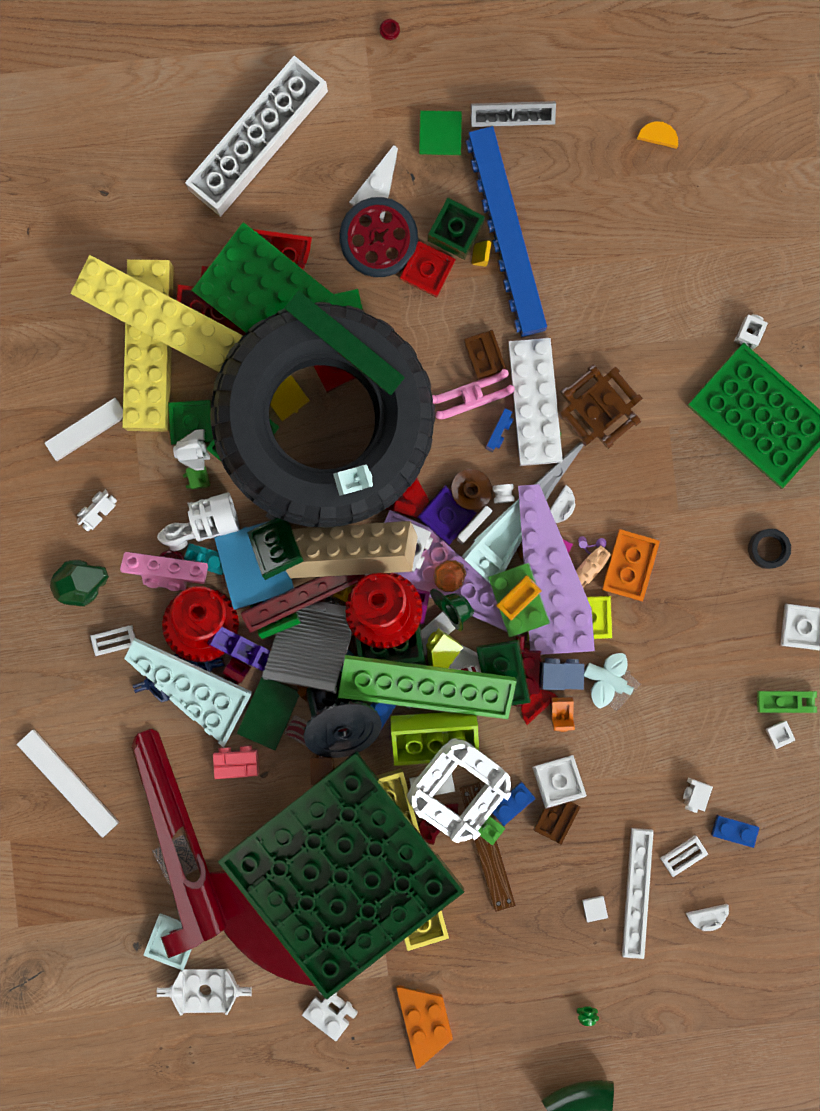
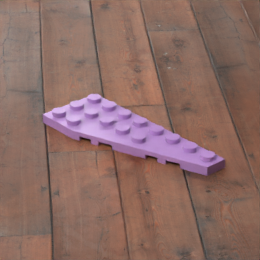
(555, 575)
(475, 587)

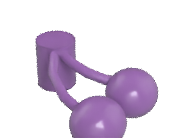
(583, 543)

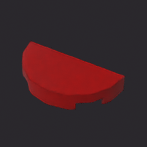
(537, 705)

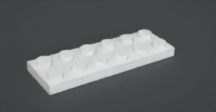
(535, 402)

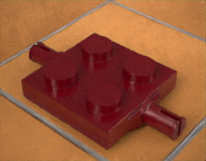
(532, 667)

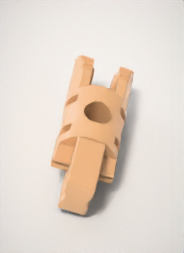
(592, 565)

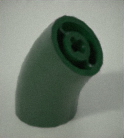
(582, 1096)

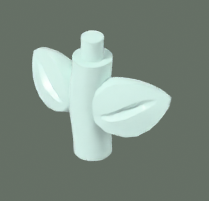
(608, 679)

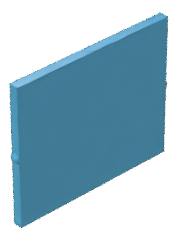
(243, 573)

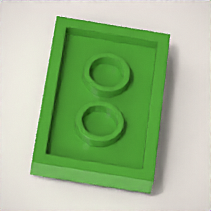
(533, 615)

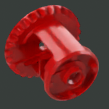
(383, 610)
(194, 619)

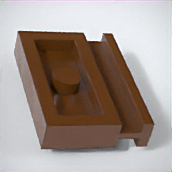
(484, 354)
(556, 821)

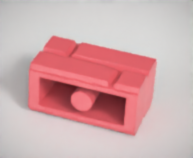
(236, 763)

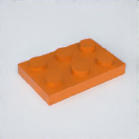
(630, 565)

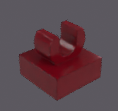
(236, 670)

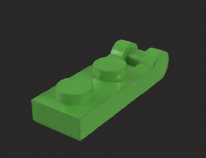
(786, 701)

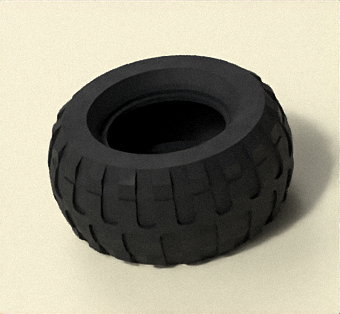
(275, 480)

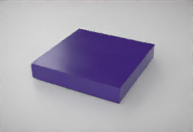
(445, 516)

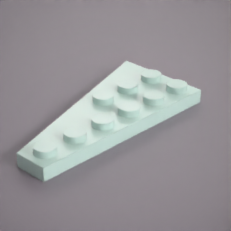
(198, 693)

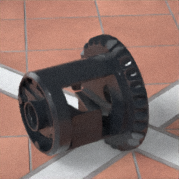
(334, 713)

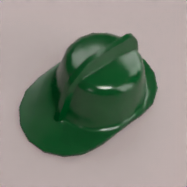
(454, 607)

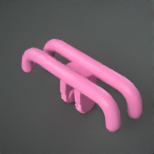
(472, 395)

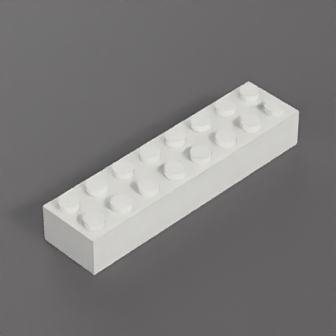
(257, 136)

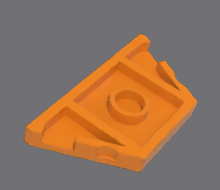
(425, 1023)

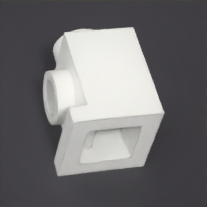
(757, 325)
(697, 795)

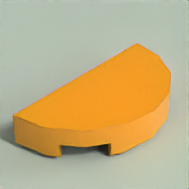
(659, 133)

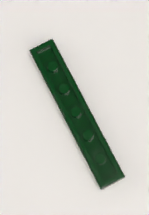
(344, 343)

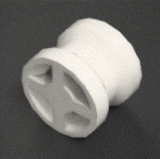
(503, 493)

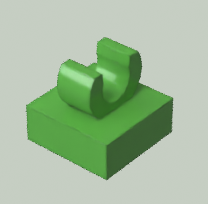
(197, 479)
(491, 830)

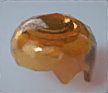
(449, 575)

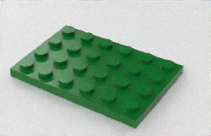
(255, 280)
(760, 415)

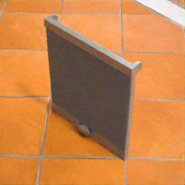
(312, 650)

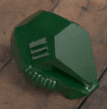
(77, 582)

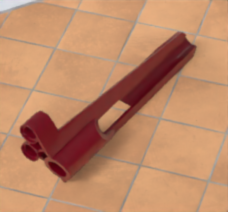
(195, 901)

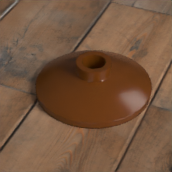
(472, 480)

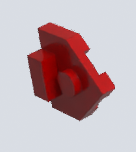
(411, 502)

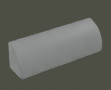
(513, 113)

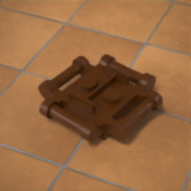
(600, 406)

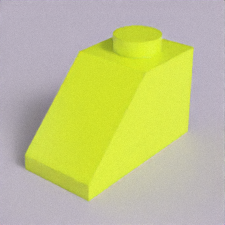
(442, 649)

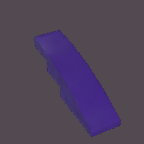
(240, 648)

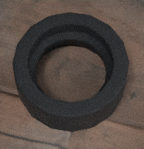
(781, 537)

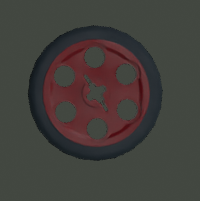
(400, 219)

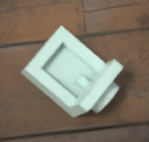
(353, 479)

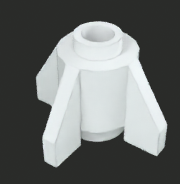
(192, 450)

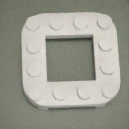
(437, 771)

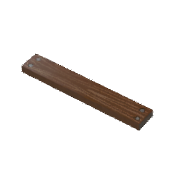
(490, 860)

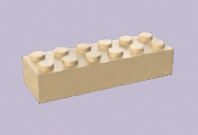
(355, 549)

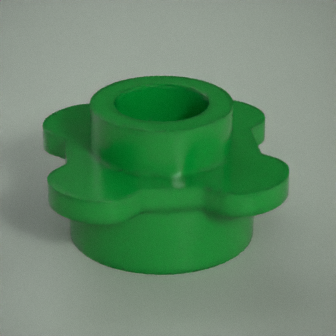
(587, 1016)

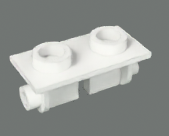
(100, 503)

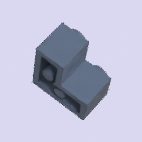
(561, 675)

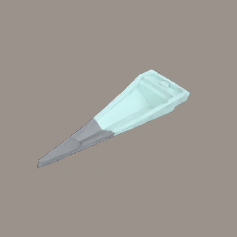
(499, 542)

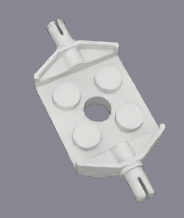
(187, 995)

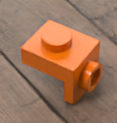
(562, 714)

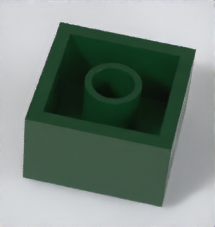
(456, 228)

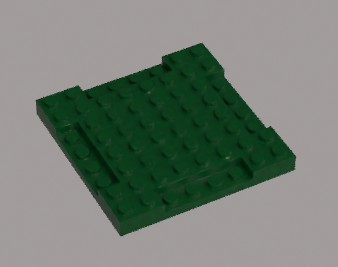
(341, 875)

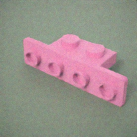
(164, 571)

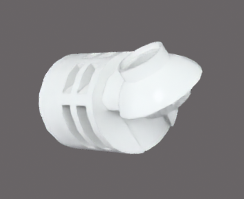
(201, 522)

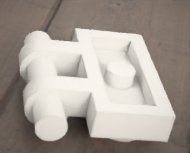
(328, 1019)

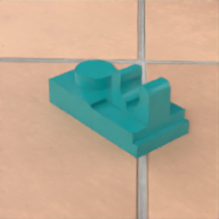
(204, 555)

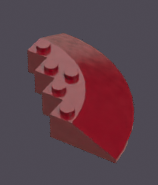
(252, 934)

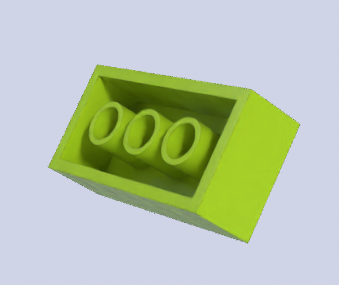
(421, 736)

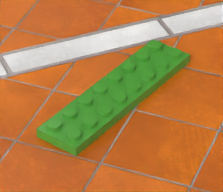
(426, 687)

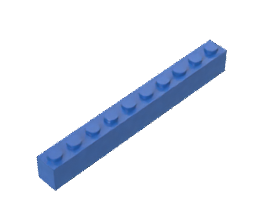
(506, 231)

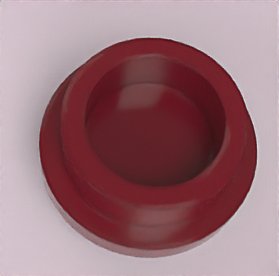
(389, 29)

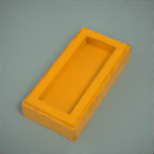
(519, 597)

